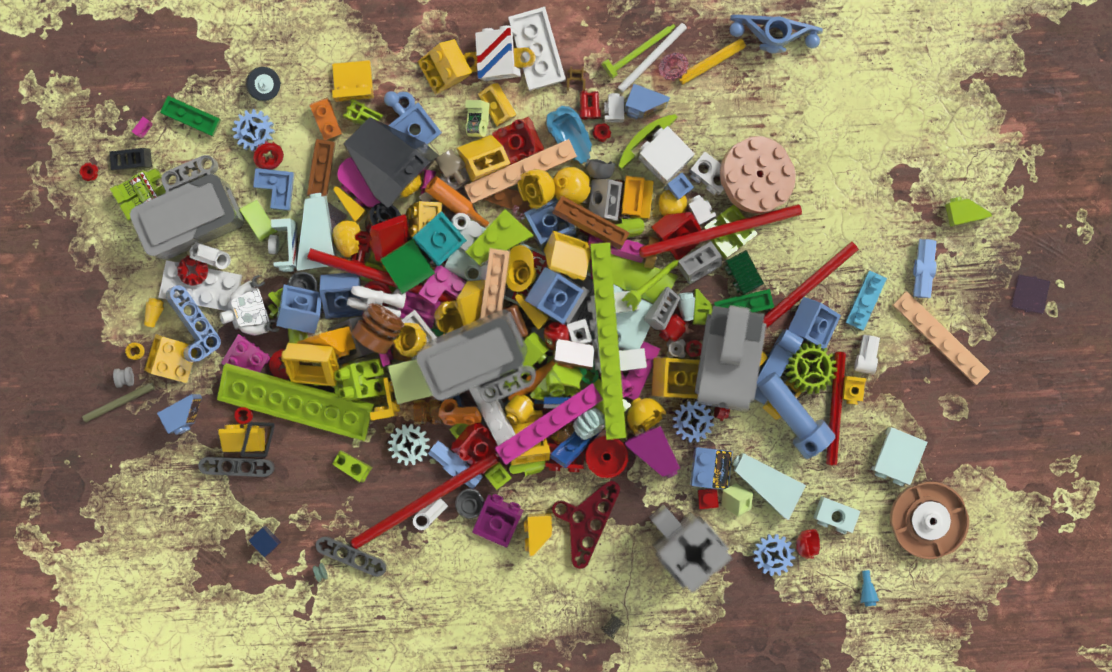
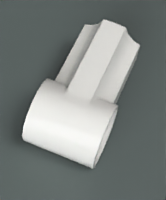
(209, 255)
(866, 359)
(431, 513)

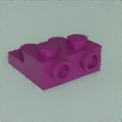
(498, 520)

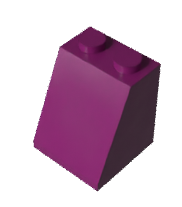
(655, 451)

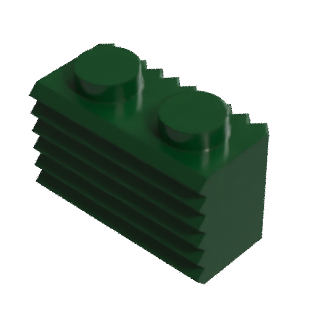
(743, 273)

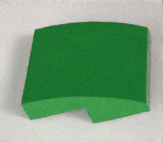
(407, 266)

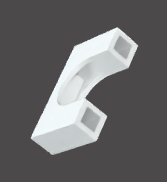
(629, 358)

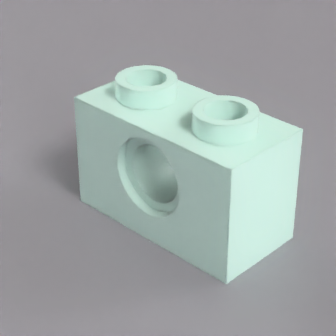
(847, 519)

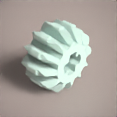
(589, 423)

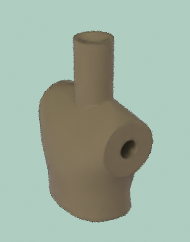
(450, 165)

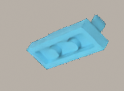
(866, 300)

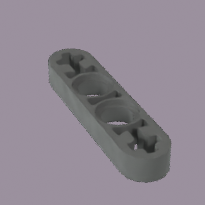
(236, 466)
(352, 553)

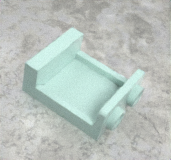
(899, 457)

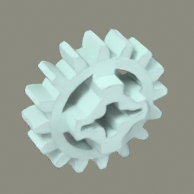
(411, 453)

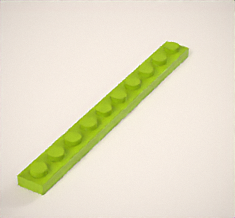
(608, 341)

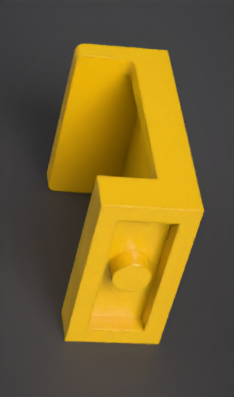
(537, 453)

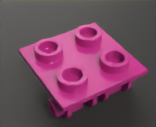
(246, 355)

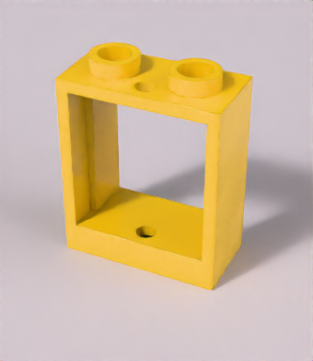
(310, 374)

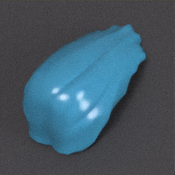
(566, 125)

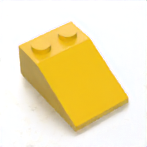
(674, 377)

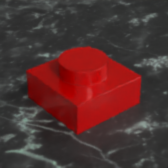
(707, 498)

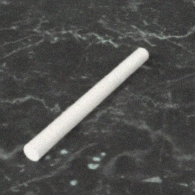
(652, 57)

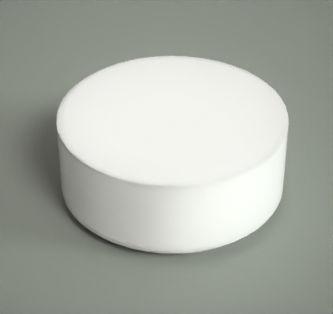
(273, 244)

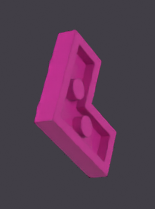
(441, 282)

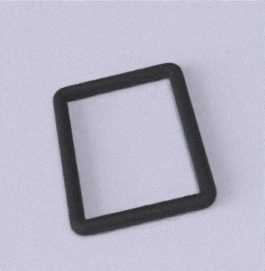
(243, 454)

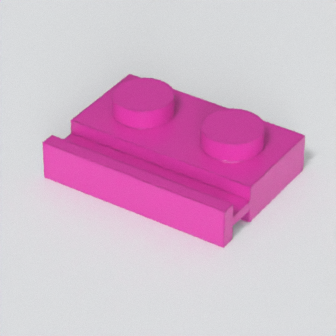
(424, 309)

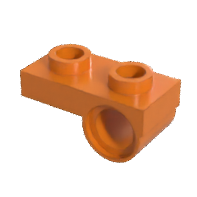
(325, 118)
(460, 415)

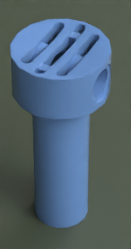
(811, 435)

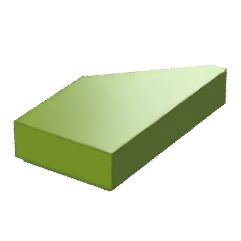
(701, 308)

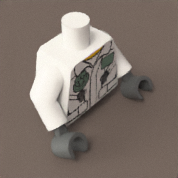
(247, 310)

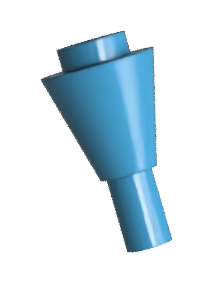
(868, 595)

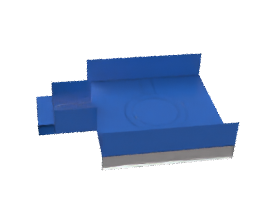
(551, 402)

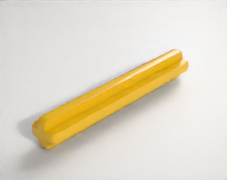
(713, 60)

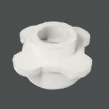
(680, 352)

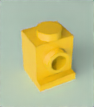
(849, 383)

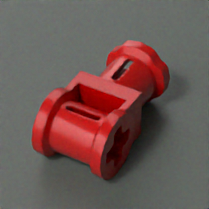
(363, 247)

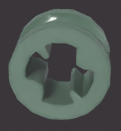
(320, 572)

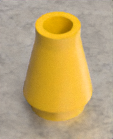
(153, 310)

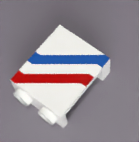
(496, 54)

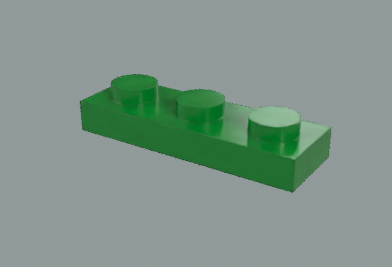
(190, 116)
(755, 301)

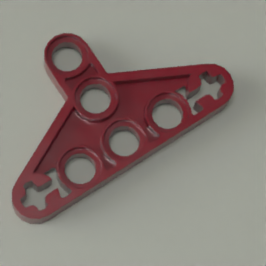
(582, 529)

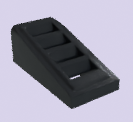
(142, 156)

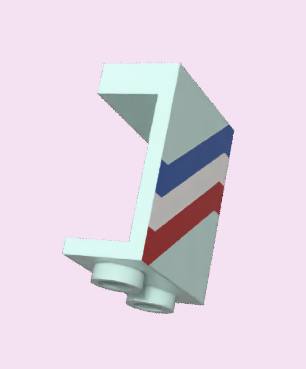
(291, 227)

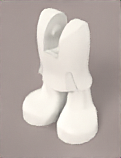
(369, 296)

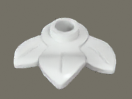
(469, 230)

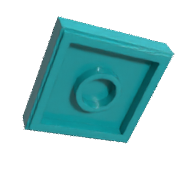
(439, 238)

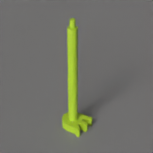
(612, 69)
(634, 297)

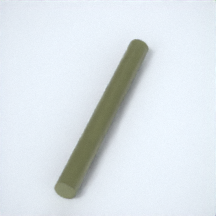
(118, 402)

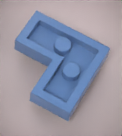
(281, 185)

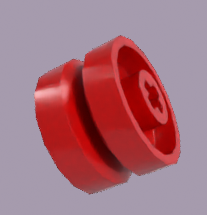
(606, 468)

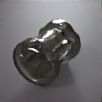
(612, 626)

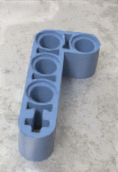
(190, 321)
(785, 347)

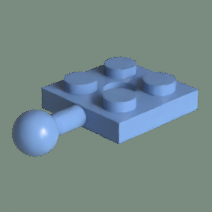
(414, 115)

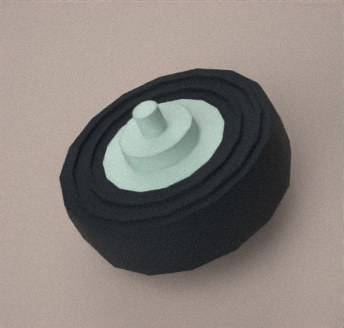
(263, 83)

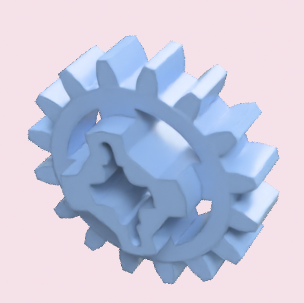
(246, 132)
(684, 423)
(769, 563)

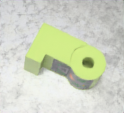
(477, 118)

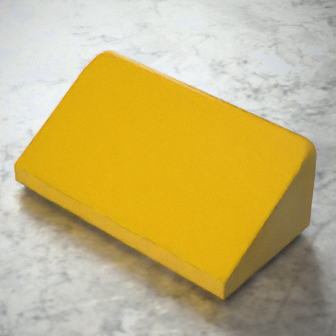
(499, 107)
(646, 201)

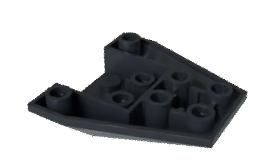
(387, 159)

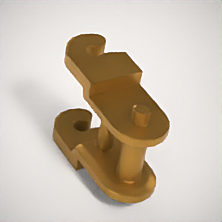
(573, 78)

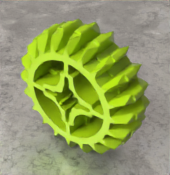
(816, 373)

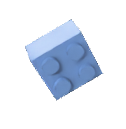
(554, 295)

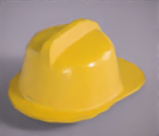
(520, 269)

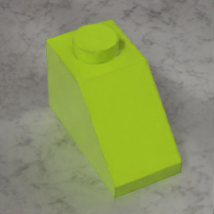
(965, 211)

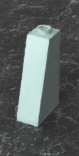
(315, 231)
(773, 486)

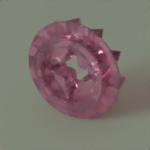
(672, 60)

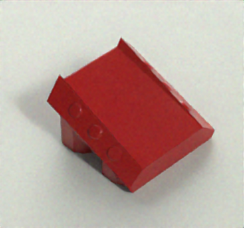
(519, 140)
(388, 236)
(474, 444)

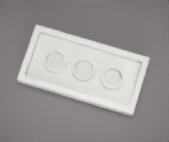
(536, 34)
(211, 293)

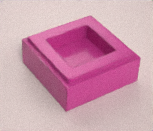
(142, 127)

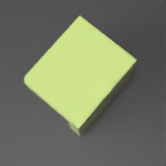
(737, 499)

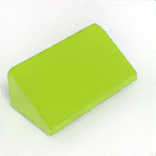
(258, 220)

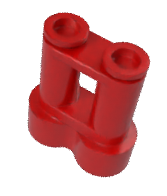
(589, 112)

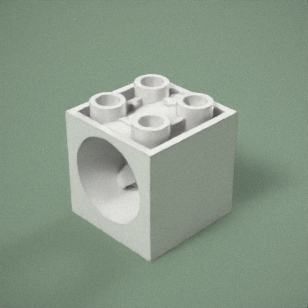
(665, 155)

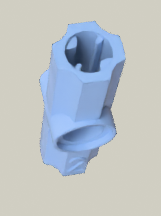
(924, 268)
(452, 462)

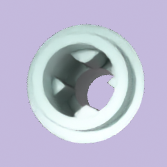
(686, 306)

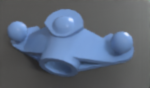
(785, 25)

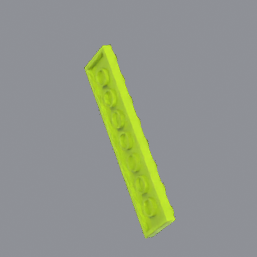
(294, 402)

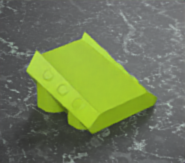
(558, 383)

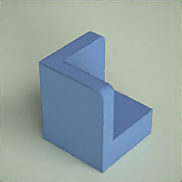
(679, 186)

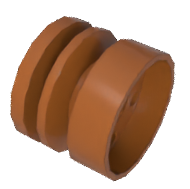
(377, 328)

